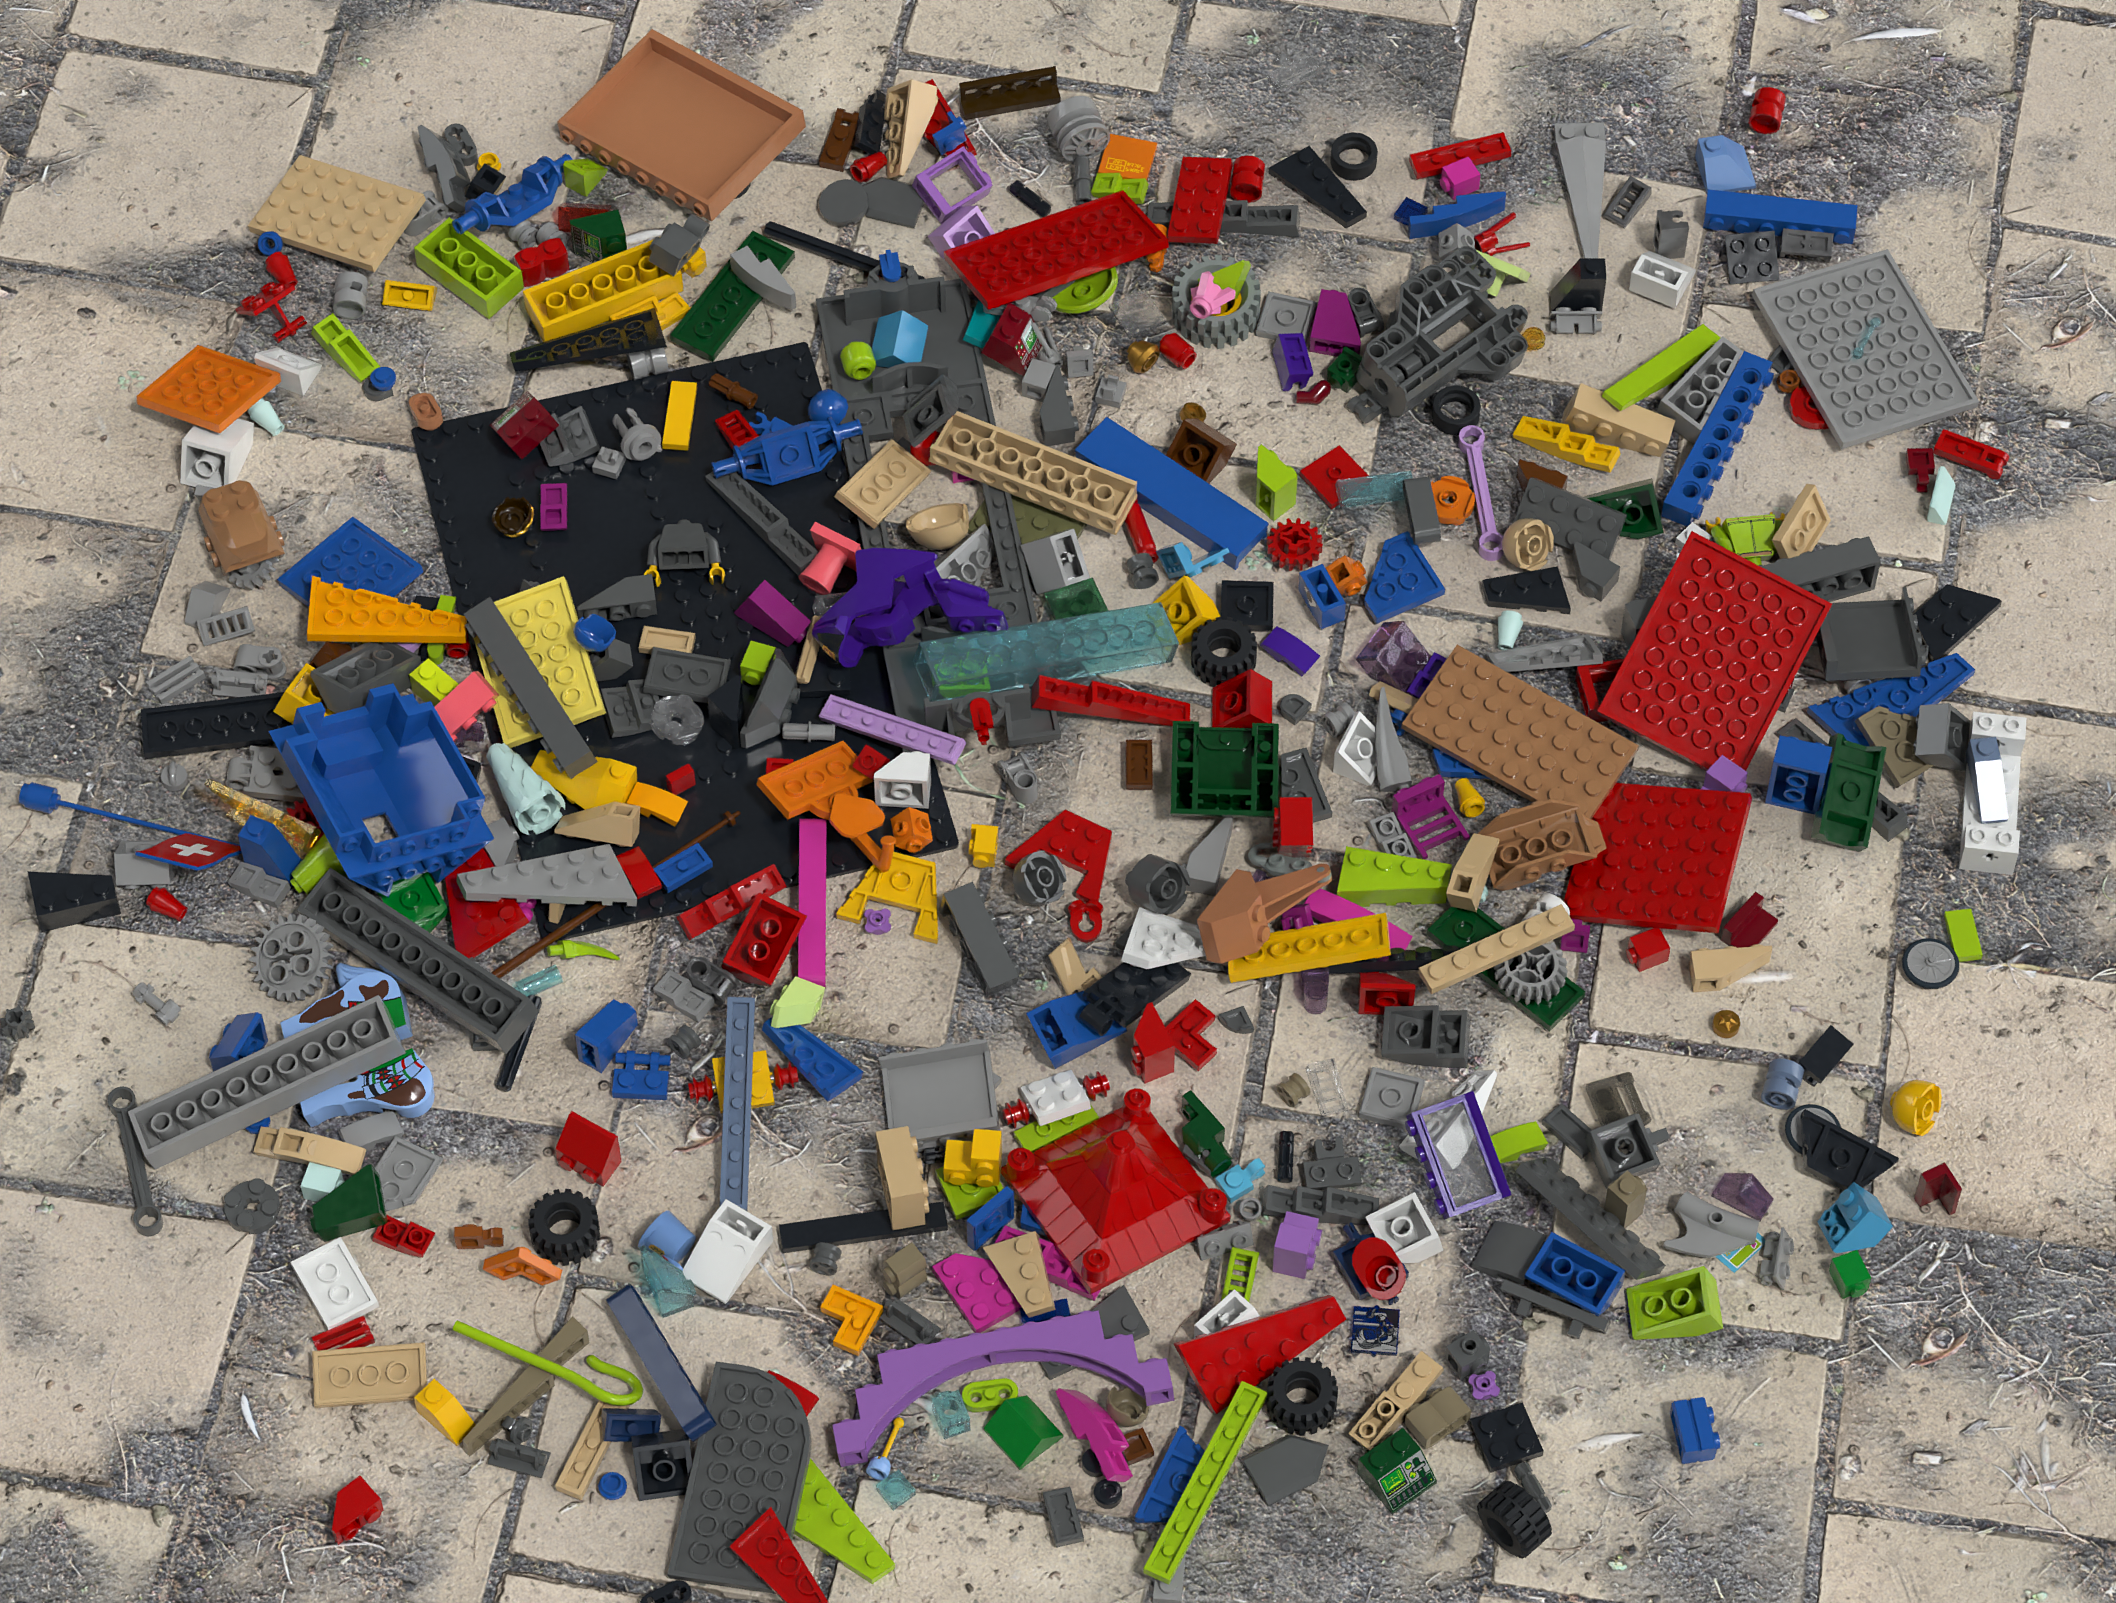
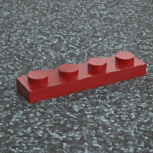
(1478, 150)

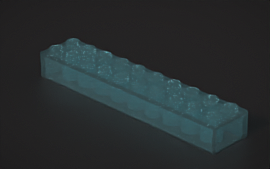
(1050, 648)

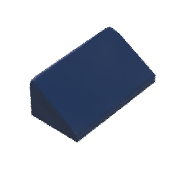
(621, 1424)

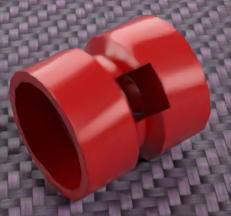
(1767, 110)
(1247, 178)

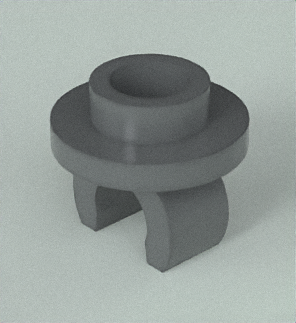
(520, 1430)

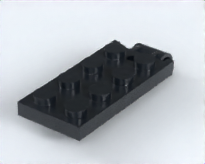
(1126, 992)

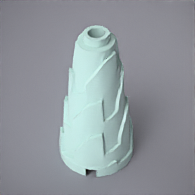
(529, 797)

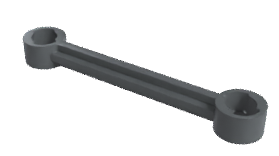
(135, 1163)

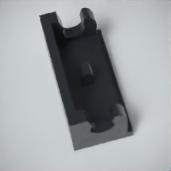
(1824, 1056)

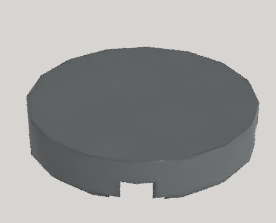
(843, 202)

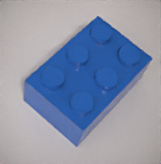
(1798, 774)

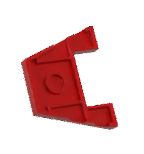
(1077, 845)

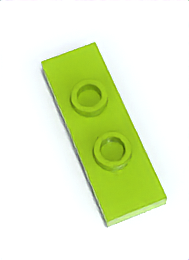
(1035, 1136)

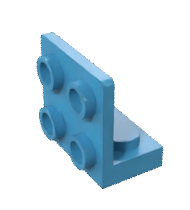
(1177, 560)

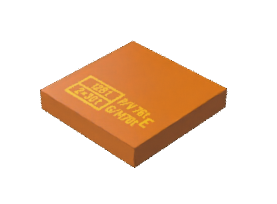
(1128, 157)

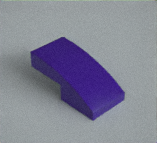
(1293, 651)
(1425, 677)

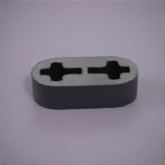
(666, 1593)

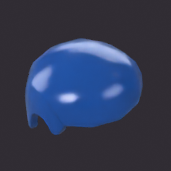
(827, 404)
(594, 633)

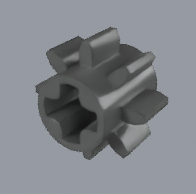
(17, 1023)

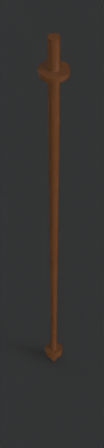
(567, 927)

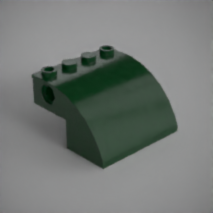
(1224, 770)

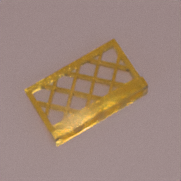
(296, 832)

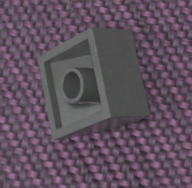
(1942, 736)

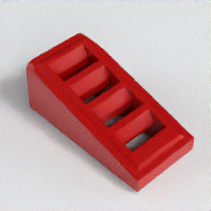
(738, 433)

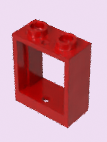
(1590, 674)

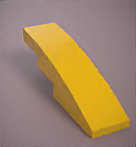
(1567, 445)

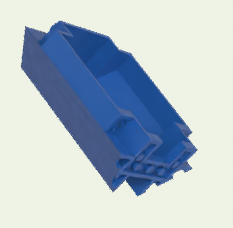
(390, 762)

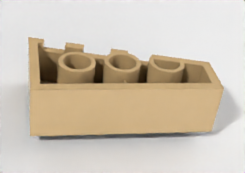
(1628, 429)

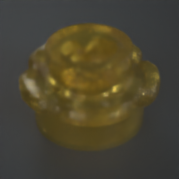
(1536, 334)

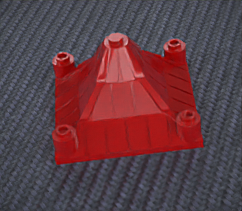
(1115, 1194)

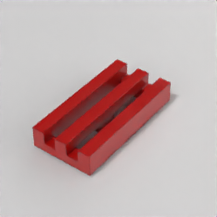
(322, 1341)

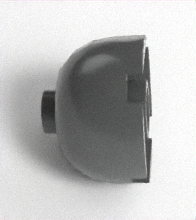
(1039, 878)

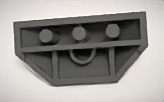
(771, 703)

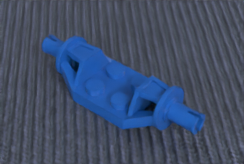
(518, 201)
(788, 451)

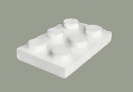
(334, 1284)

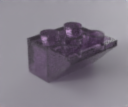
(1394, 655)

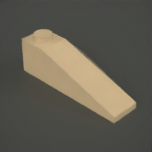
(908, 112)

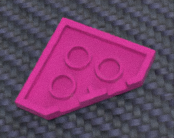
(976, 1290)

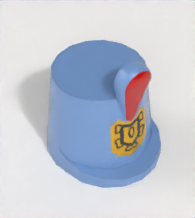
(668, 1238)

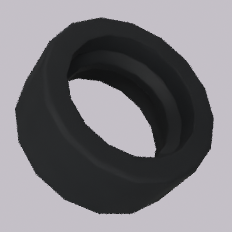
(1353, 171)
(1455, 394)

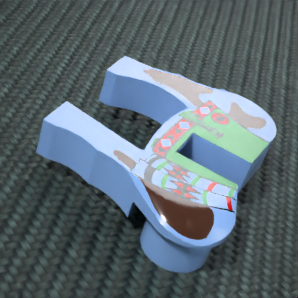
(398, 1084)

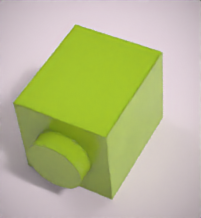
(756, 662)

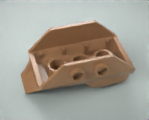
(238, 527)
(1539, 841)

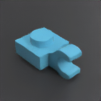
(1238, 1182)

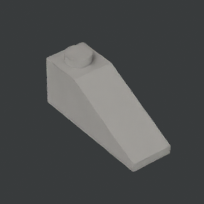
(1208, 859)

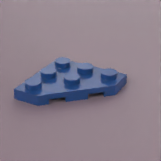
(1401, 580)

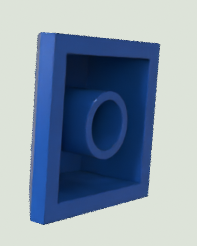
(239, 1040)

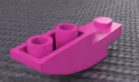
(1094, 1424)

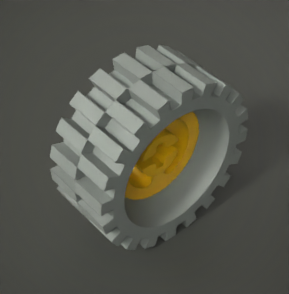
(1217, 327)

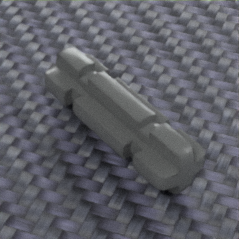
(1532, 1486)

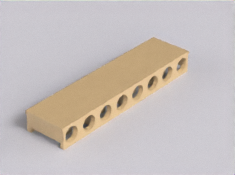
(1034, 472)

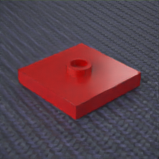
(1326, 470)

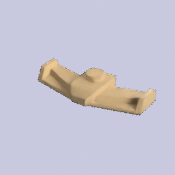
(1071, 971)

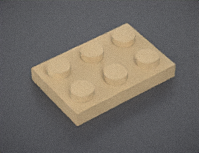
(1802, 524)

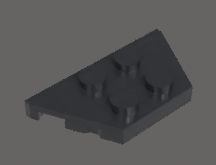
(1952, 617)
(1840, 1155)

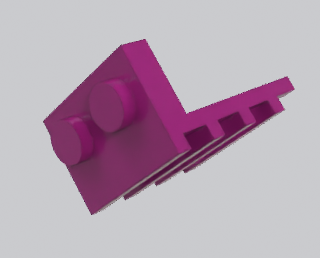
(1420, 803)

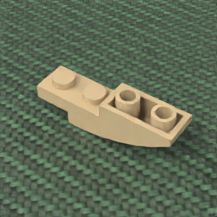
(309, 1147)
(1391, 1406)

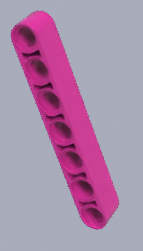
(812, 900)

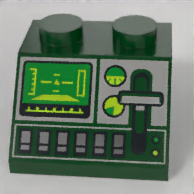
(598, 236)
(1396, 1471)

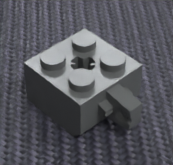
(1629, 1135)

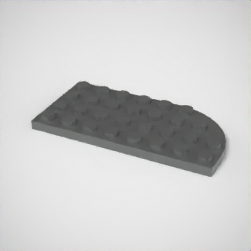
(739, 1471)

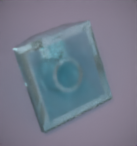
(666, 1283)

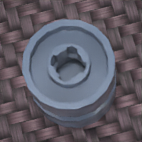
(1782, 1084)

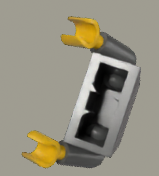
(684, 547)

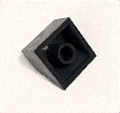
(662, 1464)

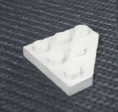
(1161, 941)

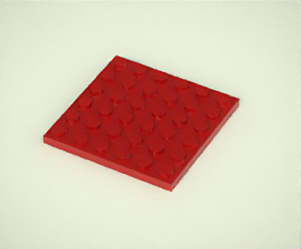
(1663, 858)

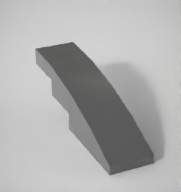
(1329, 1206)

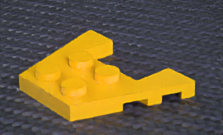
(907, 885)

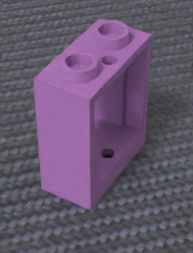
(932, 196)

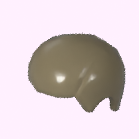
(1126, 1407)

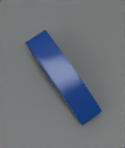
(1466, 212)

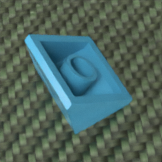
(899, 339)

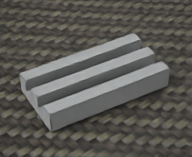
(173, 677)

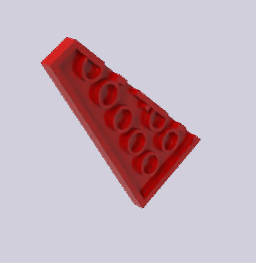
(480, 923)
(1254, 1348)

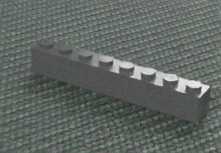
(530, 688)

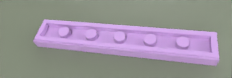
(892, 729)

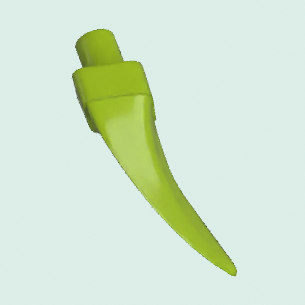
(571, 949)

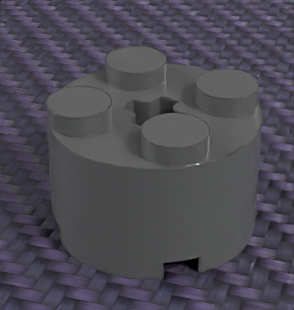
(1158, 884)

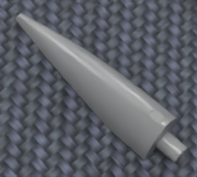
(1390, 756)

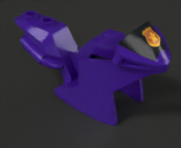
(894, 604)

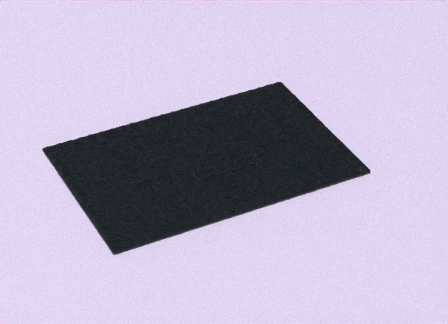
(608, 539)

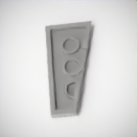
(1552, 654)

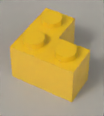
(974, 1161)

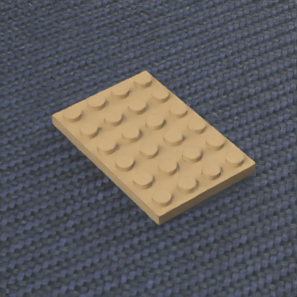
(337, 213)

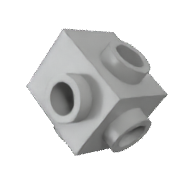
(1453, 239)

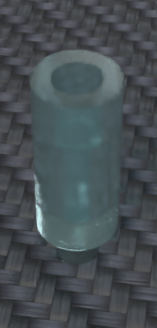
(539, 981)

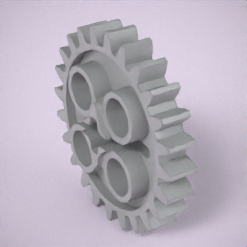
(296, 979)

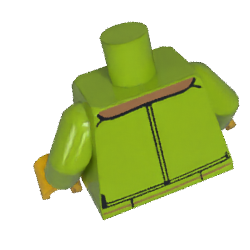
(1747, 536)

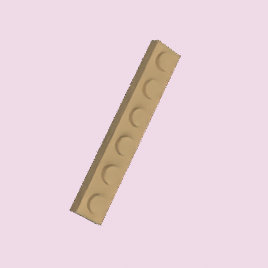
(1496, 949)

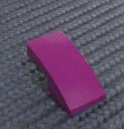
(553, 506)

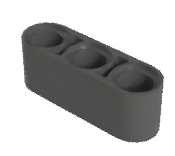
(1421, 510)

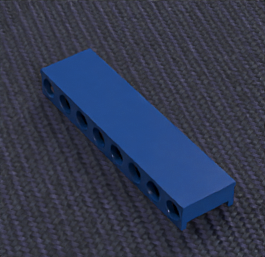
(1175, 493)

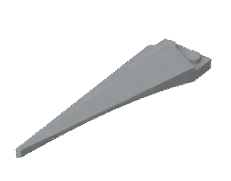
(1582, 161)

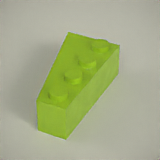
(1391, 879)

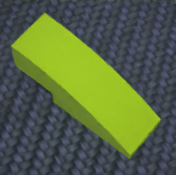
(344, 348)

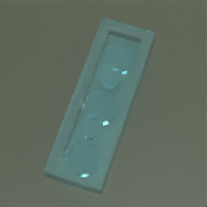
(1371, 489)

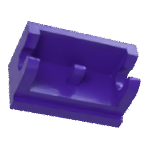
(1292, 360)

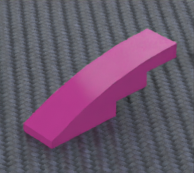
(1331, 908)
(1057, 1268)

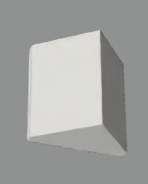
(295, 371)
(1356, 751)

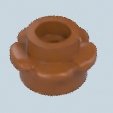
(1788, 376)

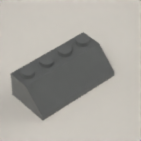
(347, 679)

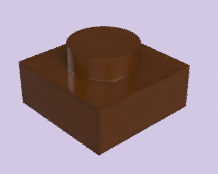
(1139, 1447)

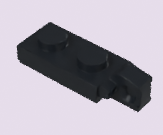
(871, 123)

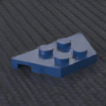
(1170, 1479)

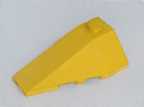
(597, 785)

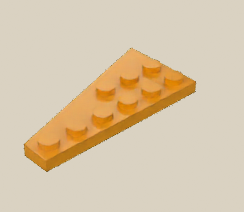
(367, 616)

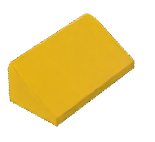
(409, 295)

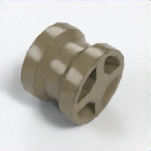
(1293, 1090)

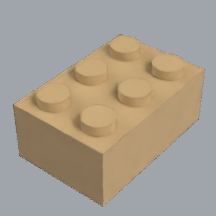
(902, 1177)

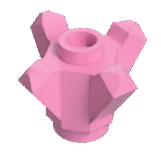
(1209, 297)

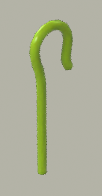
(560, 1371)

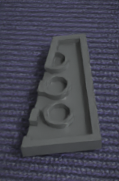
(1117, 1316)

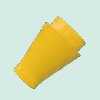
(1469, 799)

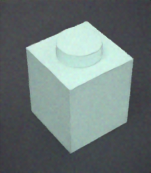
(320, 1181)

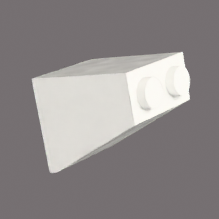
(215, 457)

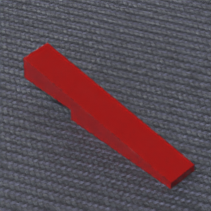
(1107, 701)

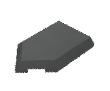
(893, 202)
(1285, 1466)

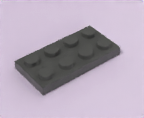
(1572, 517)

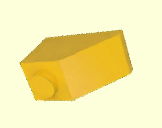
(444, 1412)

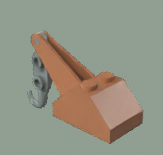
(1240, 912)

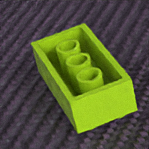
(469, 268)

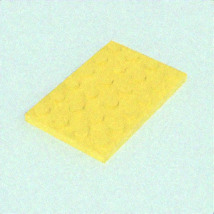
(544, 626)

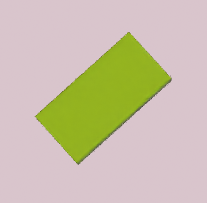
(1963, 934)

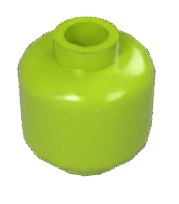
(858, 360)

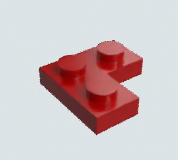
(1186, 1036)

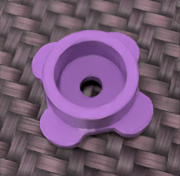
(877, 927)
(1487, 1392)

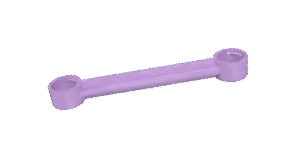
(1481, 492)

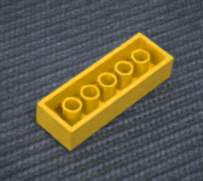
(597, 291)

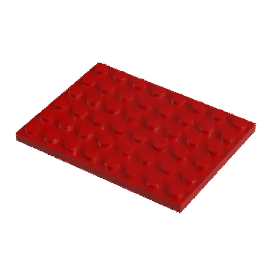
(1714, 656)

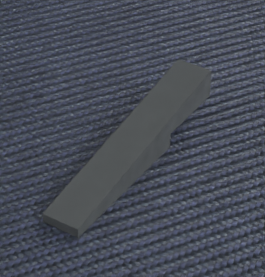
(1241, 218)
(764, 520)
(1888, 818)

